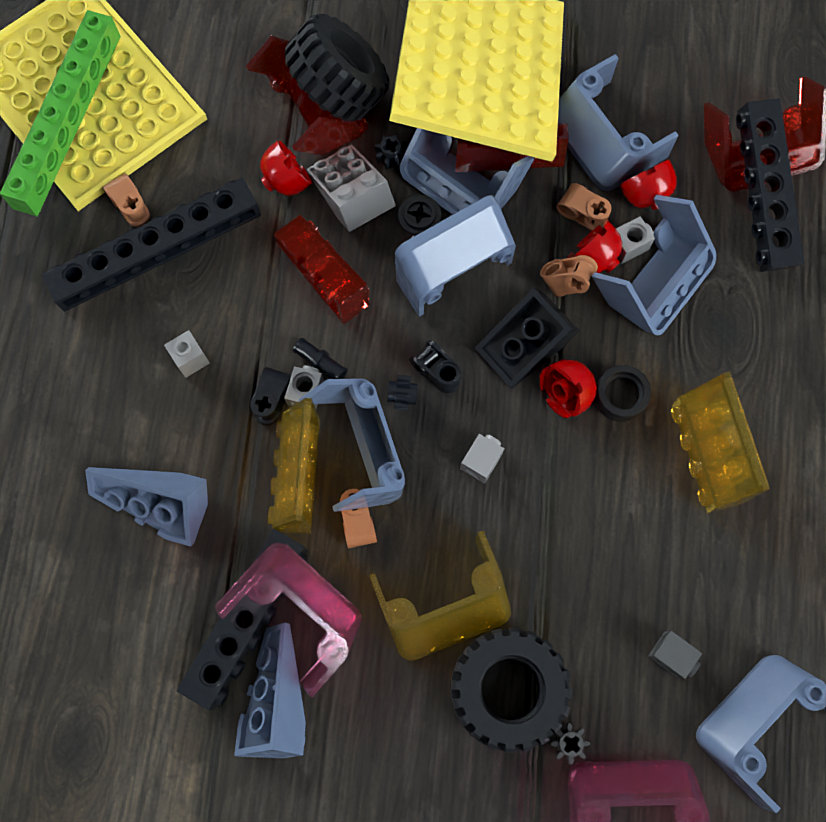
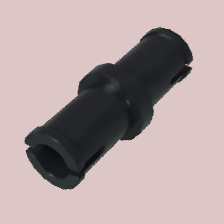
(319, 359)

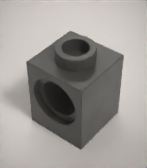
(675, 655)

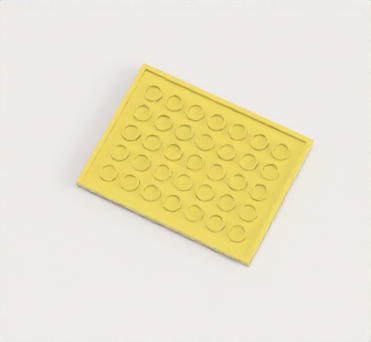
(483, 72)
(133, 110)

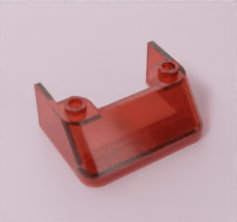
(324, 130)
(803, 130)

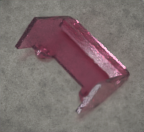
(285, 571)
(608, 784)

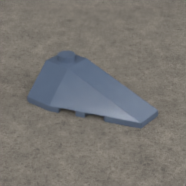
(164, 500)
(275, 712)

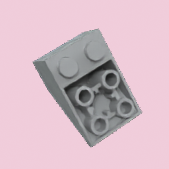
(352, 187)

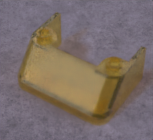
(455, 622)

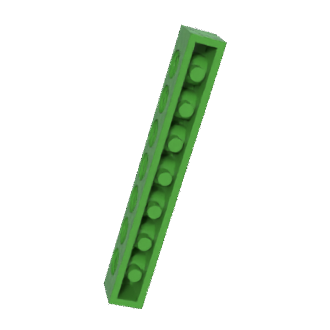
(61, 114)

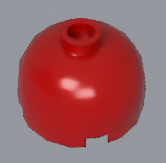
(283, 171)
(646, 185)
(603, 246)
(569, 387)

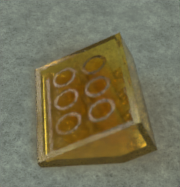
(719, 445)
(296, 469)

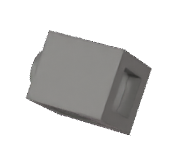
(639, 230)
(186, 354)
(300, 376)
(482, 457)

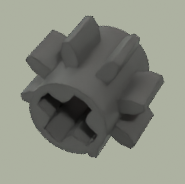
(578, 742)

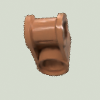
(128, 200)
(583, 206)
(569, 275)
(357, 524)

